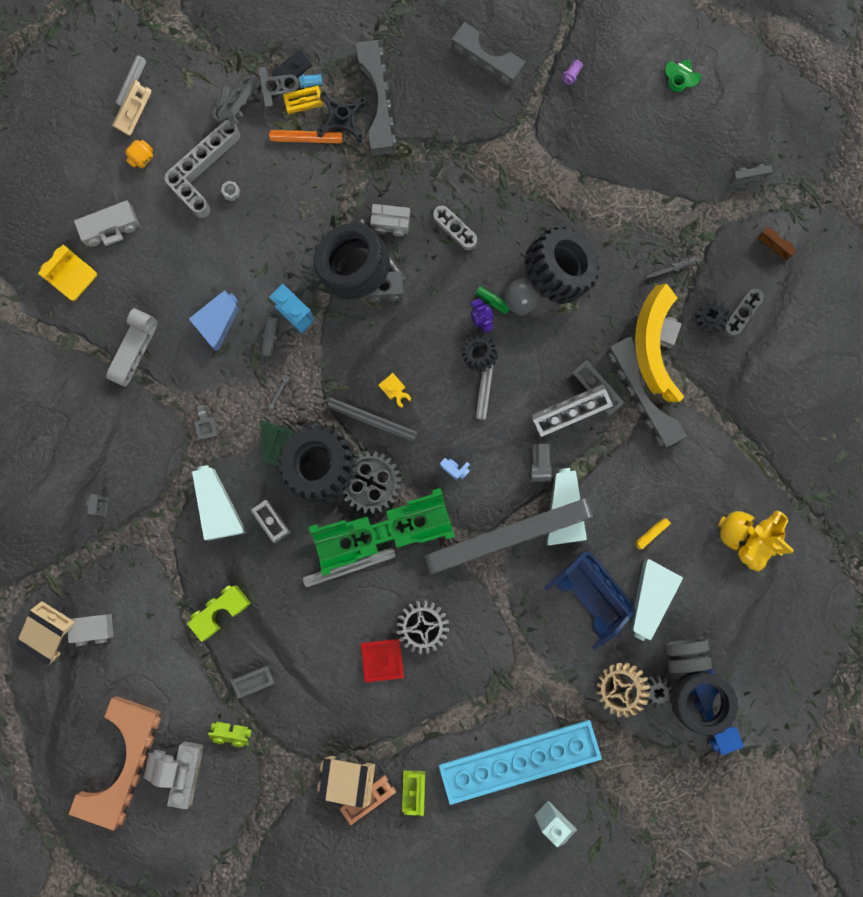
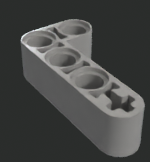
(132, 347)

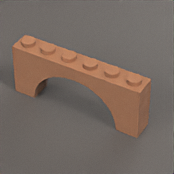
(137, 727)

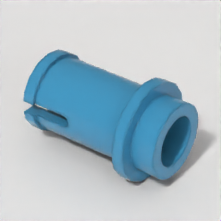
(310, 80)

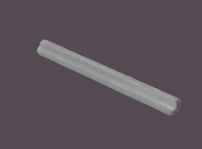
(339, 571)

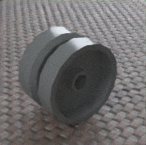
(688, 658)

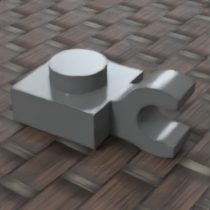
(206, 426)

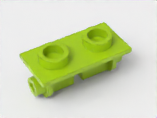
(237, 737)

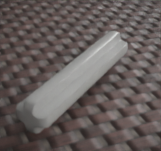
(134, 73)
(484, 394)

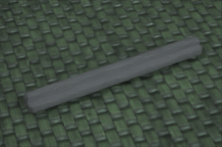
(372, 419)

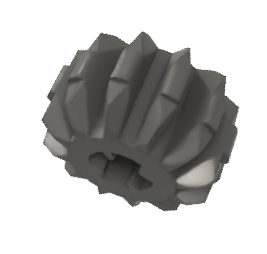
(658, 684)

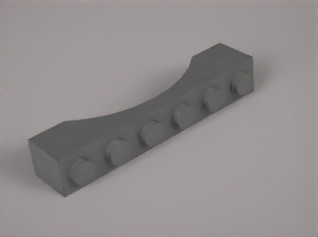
(370, 63)
(665, 428)

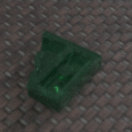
(272, 441)

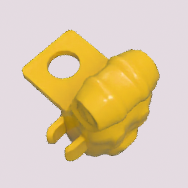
(765, 542)

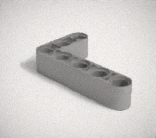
(200, 165)

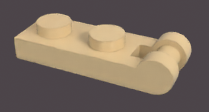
(131, 108)

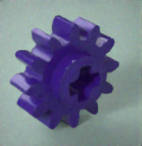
(481, 315)

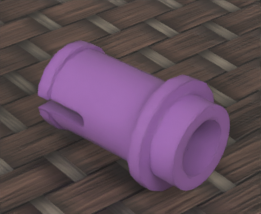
(570, 75)

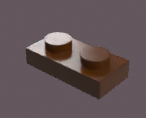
(776, 243)

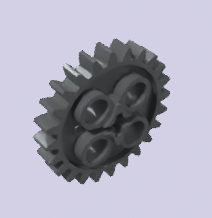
(378, 466)

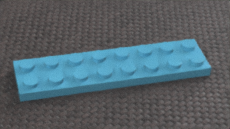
(520, 762)

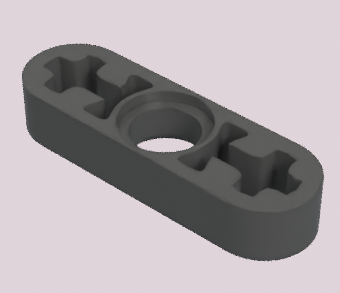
(739, 327)

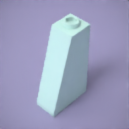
(564, 492)
(215, 507)
(653, 597)
(554, 825)

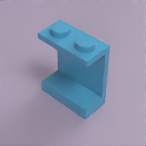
(292, 308)

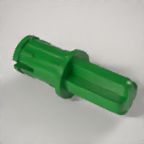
(492, 300)

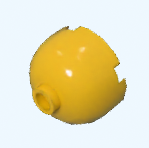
(735, 528)

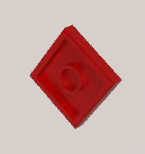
(382, 660)

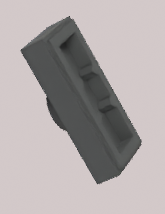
(252, 682)

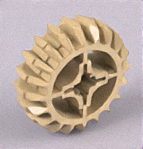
(626, 697)

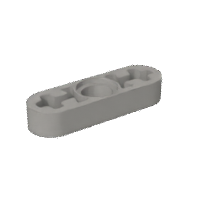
(441, 222)

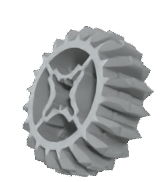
(426, 644)

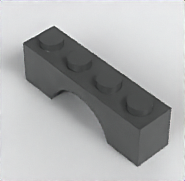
(505, 67)

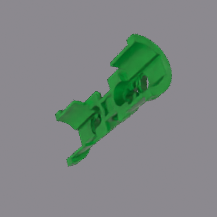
(329, 537)

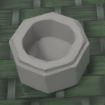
(230, 190)

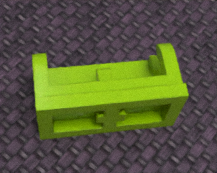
(413, 792)

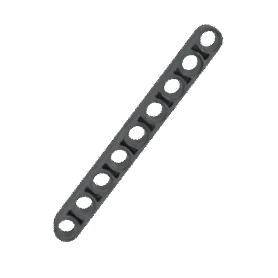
(508, 536)

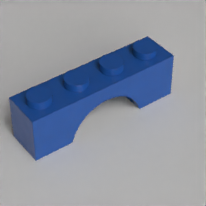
(721, 742)

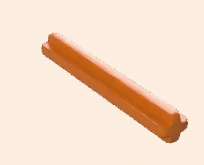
(304, 136)

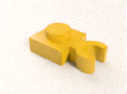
(393, 388)

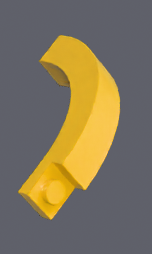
(648, 343)

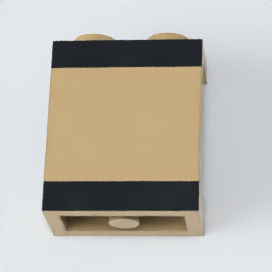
(44, 632)
(346, 782)

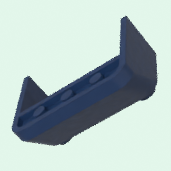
(598, 594)

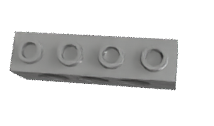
(572, 410)

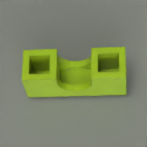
(204, 622)

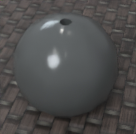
(522, 297)

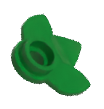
(683, 74)

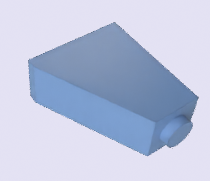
(216, 318)

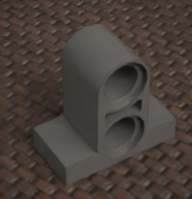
(281, 86)

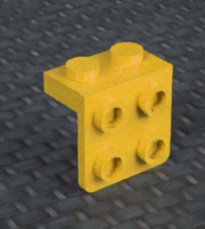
(67, 273)

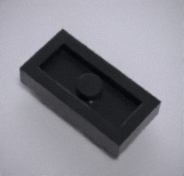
(294, 65)

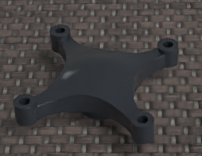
(341, 117)

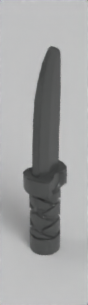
(674, 267)

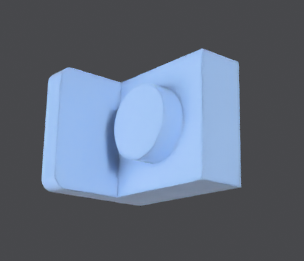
(451, 468)

